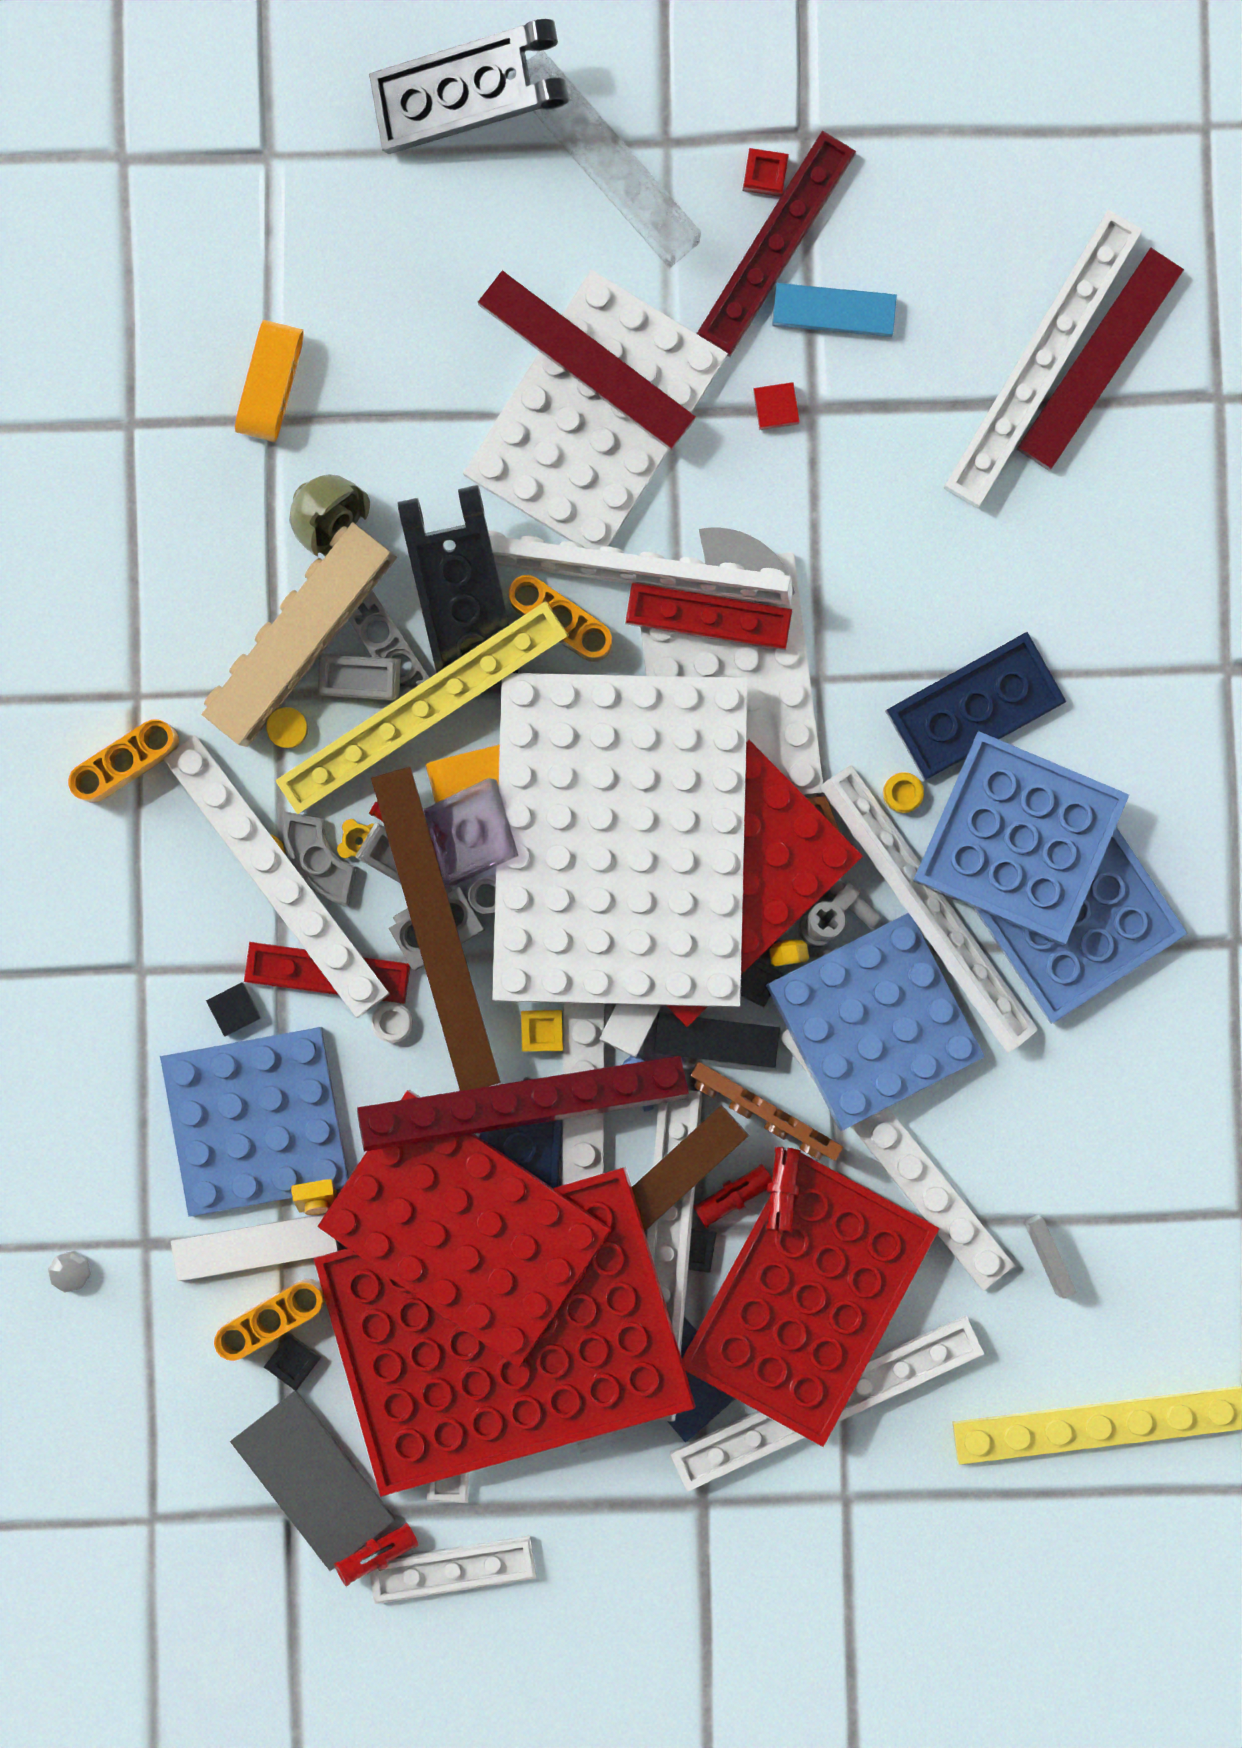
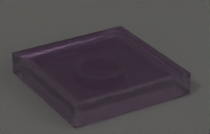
(470, 832)

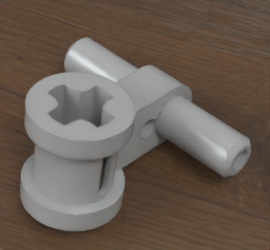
(833, 915)

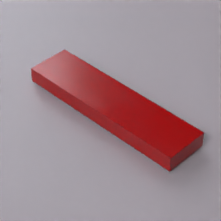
(708, 616)
(297, 970)

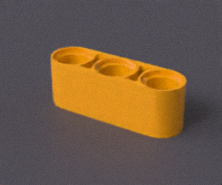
(269, 380)
(581, 621)
(104, 761)
(462, 771)
(255, 1333)

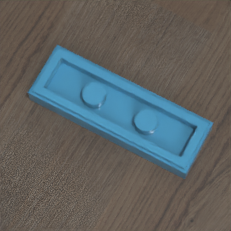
(834, 309)

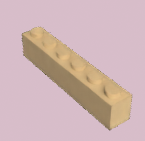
(298, 634)

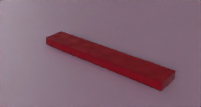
(776, 242)
(1100, 359)
(586, 360)

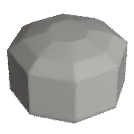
(69, 1271)

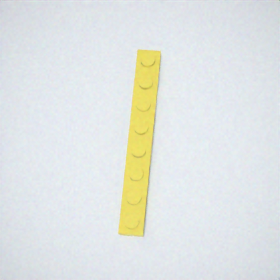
(422, 707)
(1098, 1425)

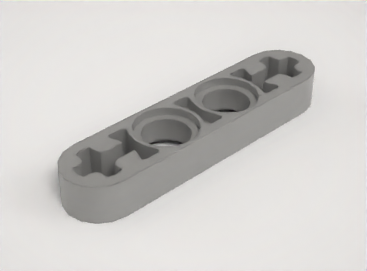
(392, 646)

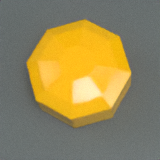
(788, 952)

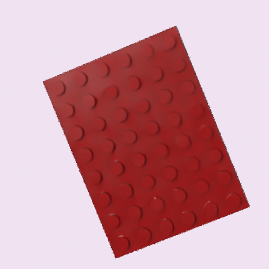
(450, 1405)

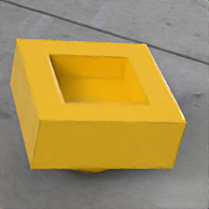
(542, 1030)
(314, 1197)

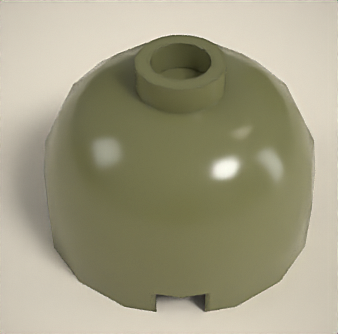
(324, 508)

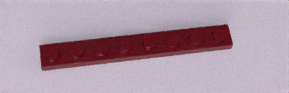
(522, 1103)

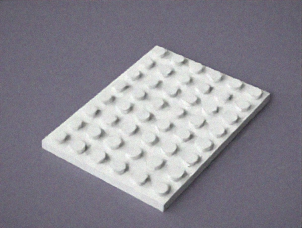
(623, 840)

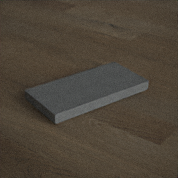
(312, 1480)

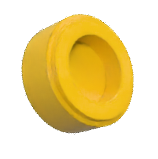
(287, 727)
(903, 792)

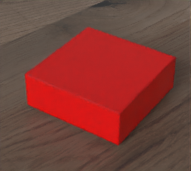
(765, 172)
(776, 406)

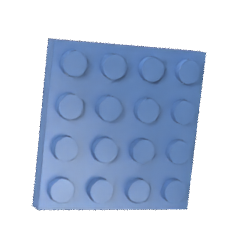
(1021, 838)
(1114, 933)
(875, 1021)
(253, 1120)

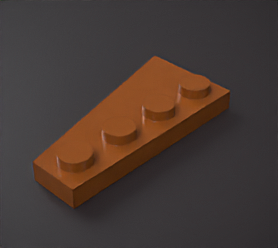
(777, 1120)

